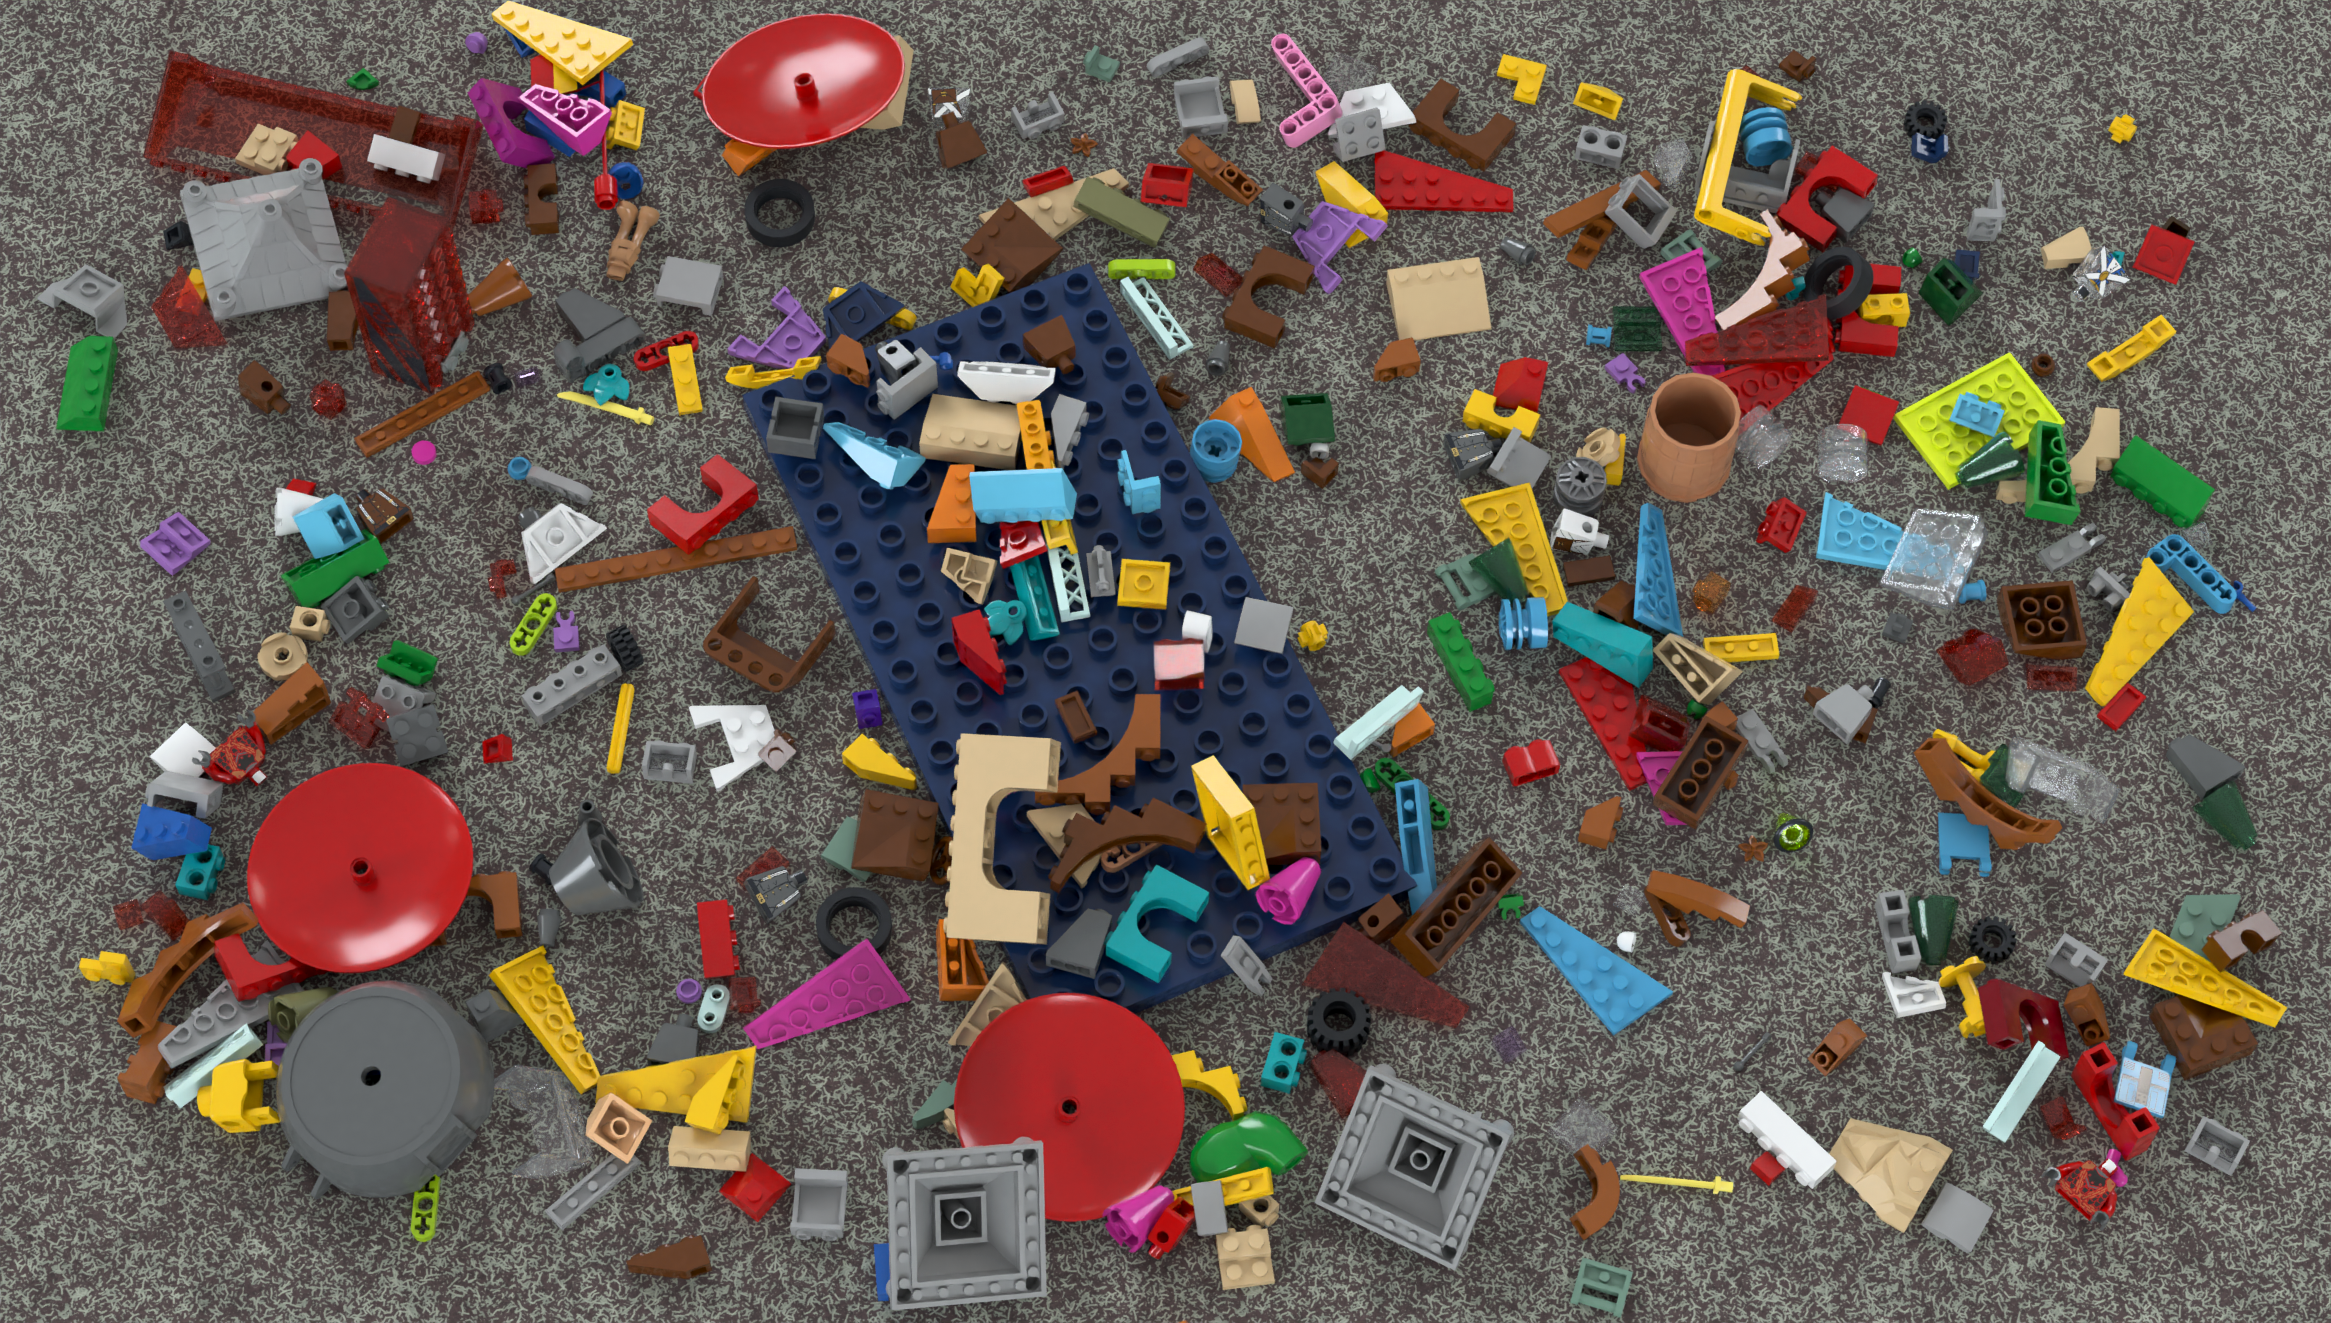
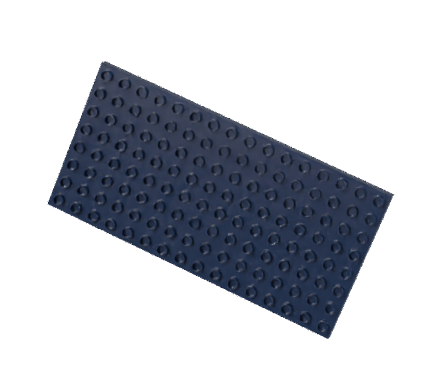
(1254, 705)

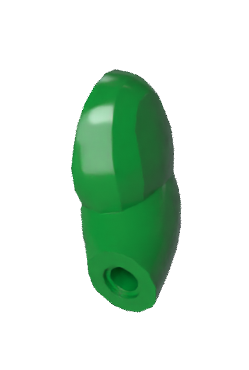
(1245, 1146)

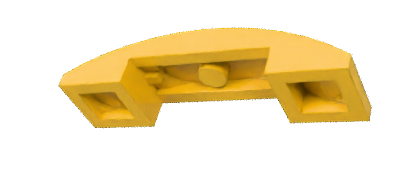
(2133, 350)
(746, 376)

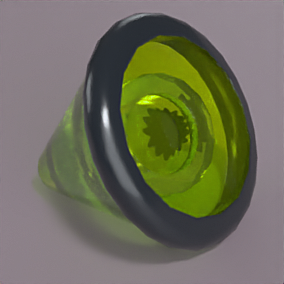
(1797, 833)

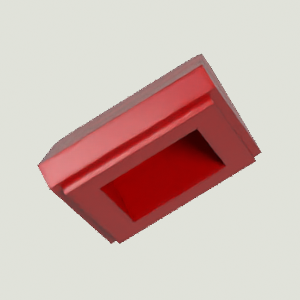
(301, 486)
(497, 749)
(1767, 1168)

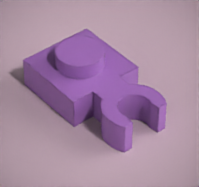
(1624, 370)
(566, 636)

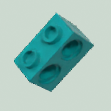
(194, 870)
(1279, 1062)

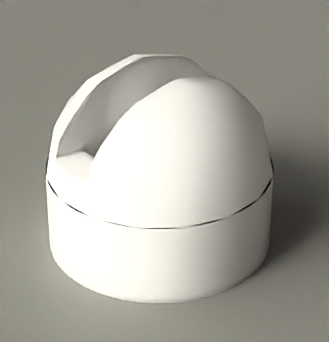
(1319, 447)
(1626, 940)

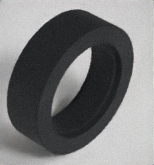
(779, 189)
(1856, 291)
(847, 898)

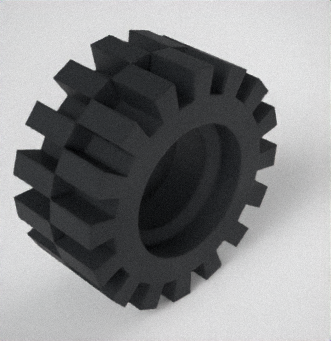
(1929, 111)
(624, 648)
(1992, 926)

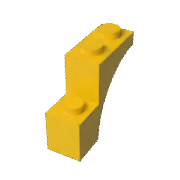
(1218, 1082)

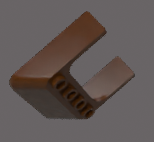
(754, 658)

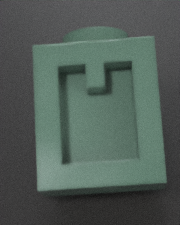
(1100, 65)

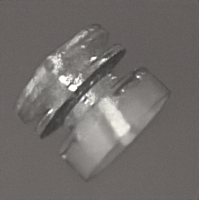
(1762, 437)
(1842, 453)

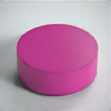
(424, 452)

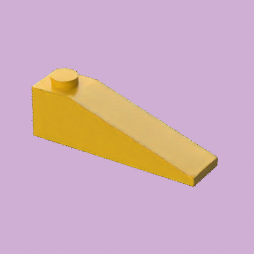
(1346, 192)

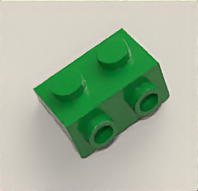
(408, 663)

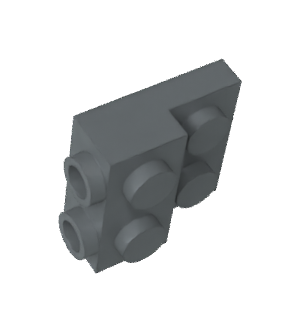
(355, 609)

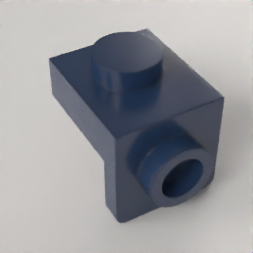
(1929, 148)
(1968, 262)

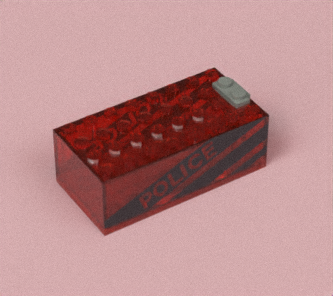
(410, 296)

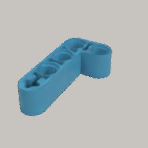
(2217, 595)

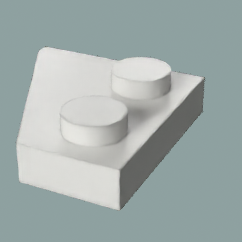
(1913, 995)

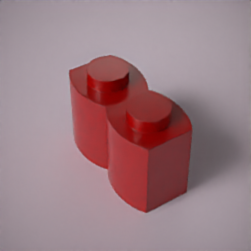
(1530, 762)

